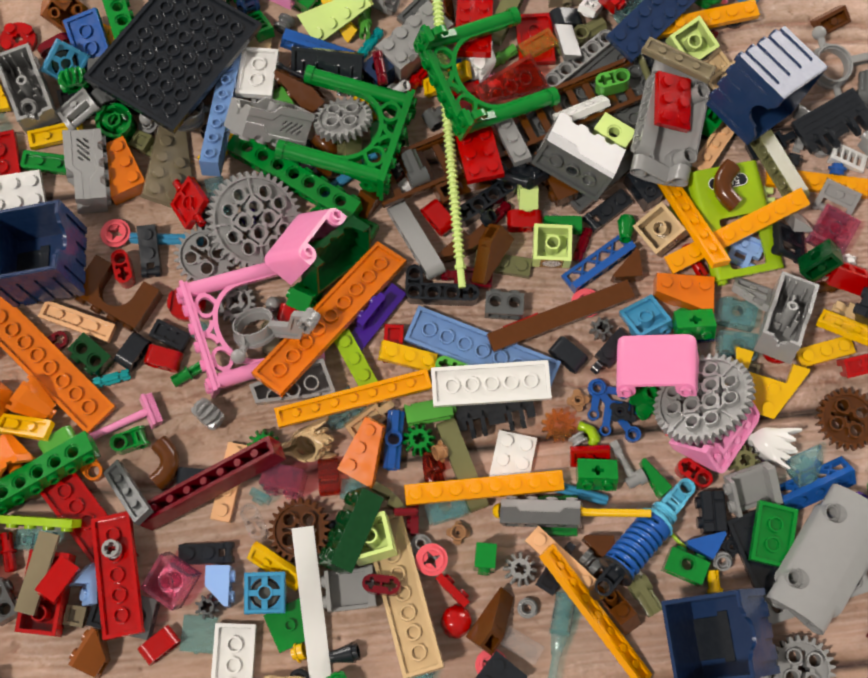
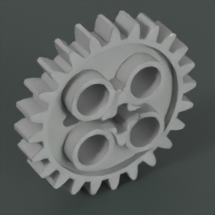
(342, 120)
(194, 269)
(820, 670)

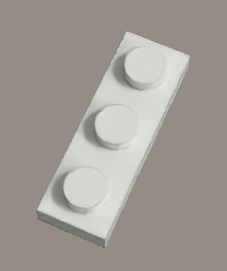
(585, 108)

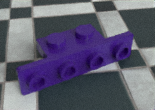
(376, 314)

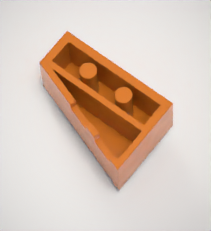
(364, 452)

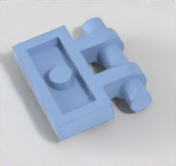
(749, 247)

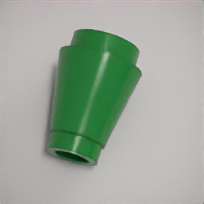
(625, 227)

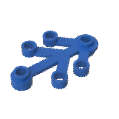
(596, 396)

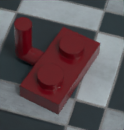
(413, 523)

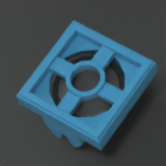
(63, 56)
(265, 593)

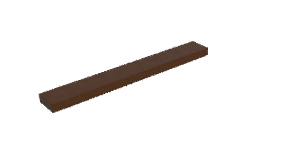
(560, 316)

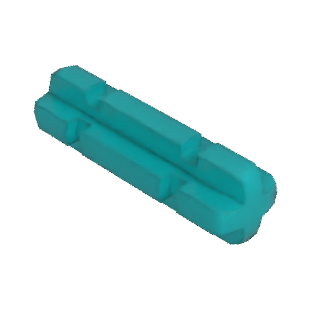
(369, 44)
(112, 378)

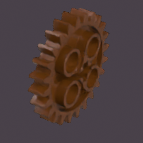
(843, 435)
(301, 512)

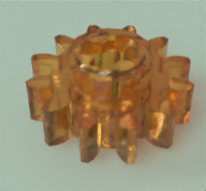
(555, 432)

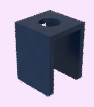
(369, 71)

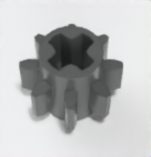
(597, 332)
(202, 605)

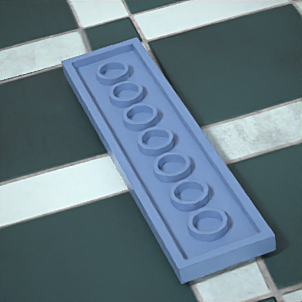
(465, 343)

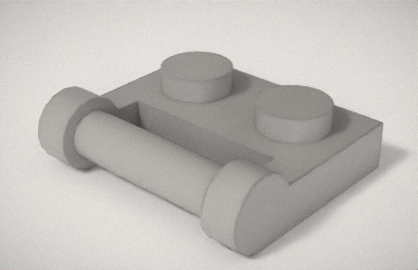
(75, 106)
(838, 194)

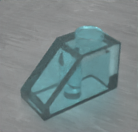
(805, 466)
(27, 538)

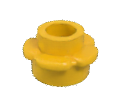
(298, 652)

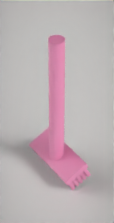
(149, 410)

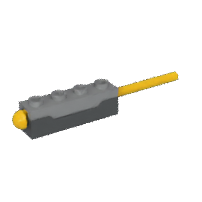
(553, 512)

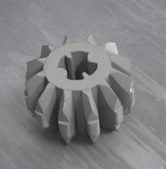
(207, 413)
(521, 562)

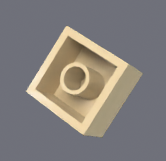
(660, 229)

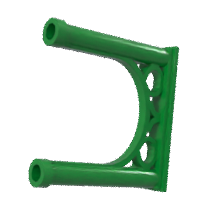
(463, 120)
(371, 177)

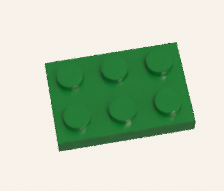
(772, 533)

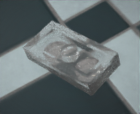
(522, 645)

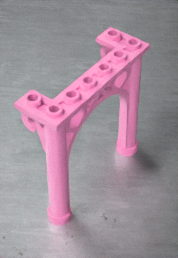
(198, 291)

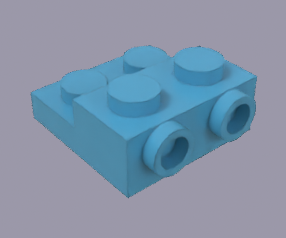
(646, 318)

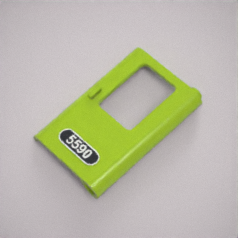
(750, 188)

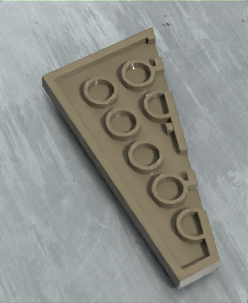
(167, 162)

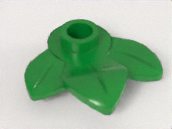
(644, 401)

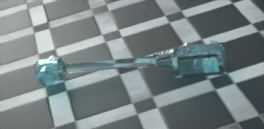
(559, 628)

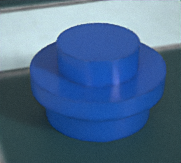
(837, 169)

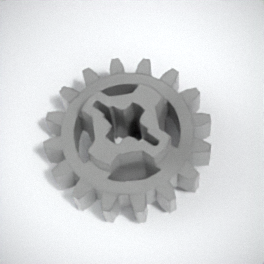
(238, 295)

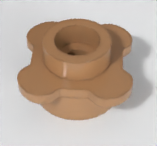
(578, 406)
(439, 451)
(451, 532)

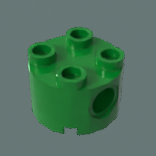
(115, 122)

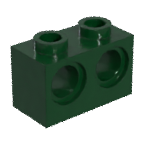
(93, 353)

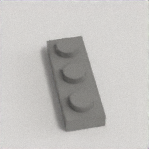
(513, 142)

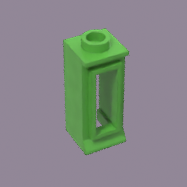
(425, 413)

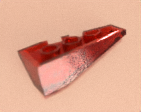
(512, 82)

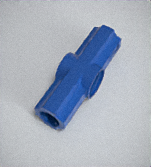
(392, 452)

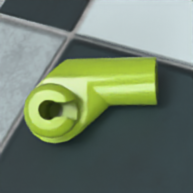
(591, 431)

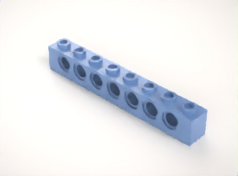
(216, 134)

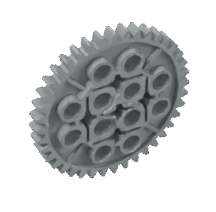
(248, 188)
(712, 410)

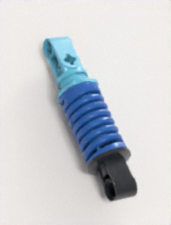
(640, 541)

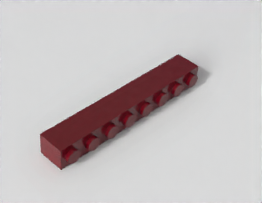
(214, 481)

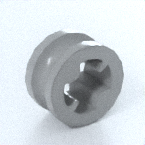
(578, 439)
(109, 543)

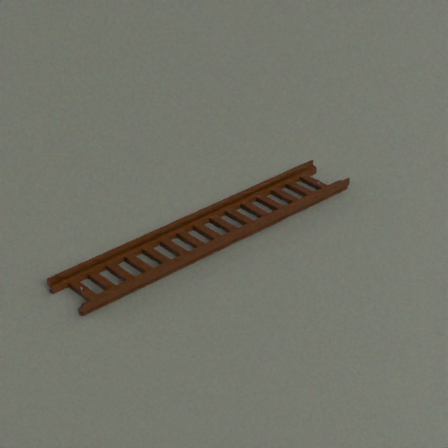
(565, 88)

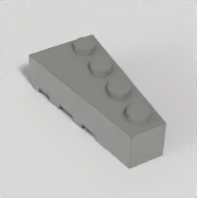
(311, 384)

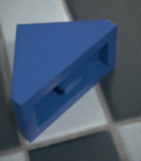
(706, 545)

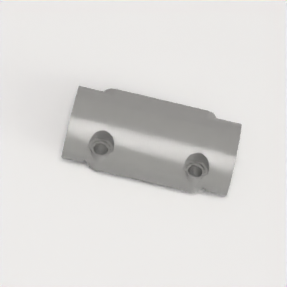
(663, 153)
(824, 560)

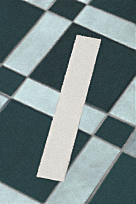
(311, 602)

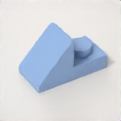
(87, 579)

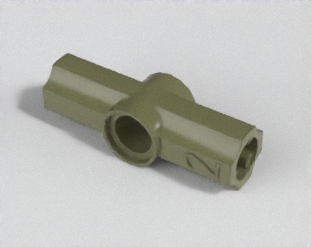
(588, 30)
(643, 591)

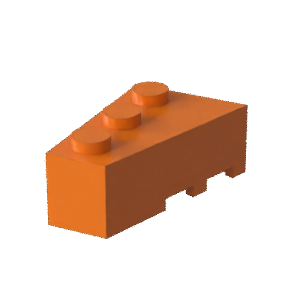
(124, 173)
(685, 290)

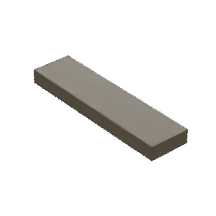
(678, 60)
(39, 565)

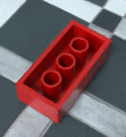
(49, 616)

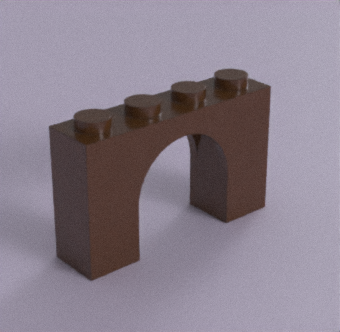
(132, 314)

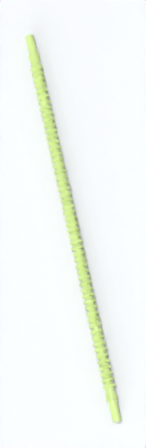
(459, 266)

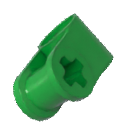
(131, 440)

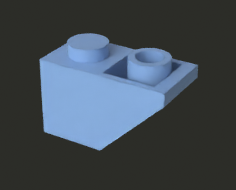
(219, 582)

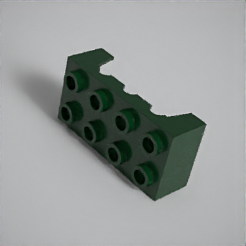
(337, 254)
(350, 530)

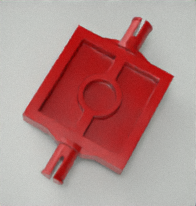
(189, 202)

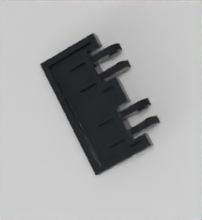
(334, 61)
(831, 121)
(494, 413)
(741, 532)

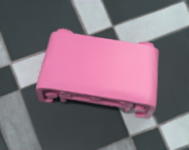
(291, 252)
(657, 363)
(720, 454)

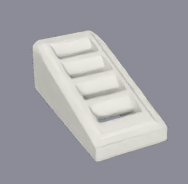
(844, 150)

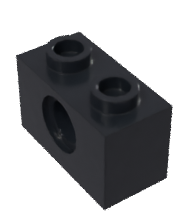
(644, 192)

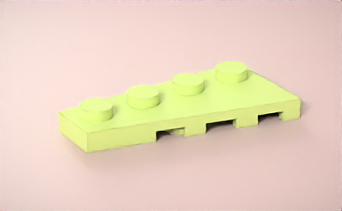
(332, 16)

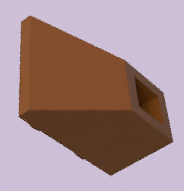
(57, 10)
(92, 654)

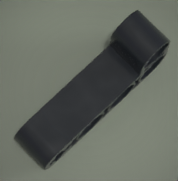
(484, 200)
(441, 288)

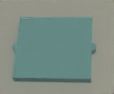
(197, 634)

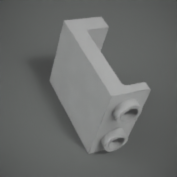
(751, 485)
(346, 591)

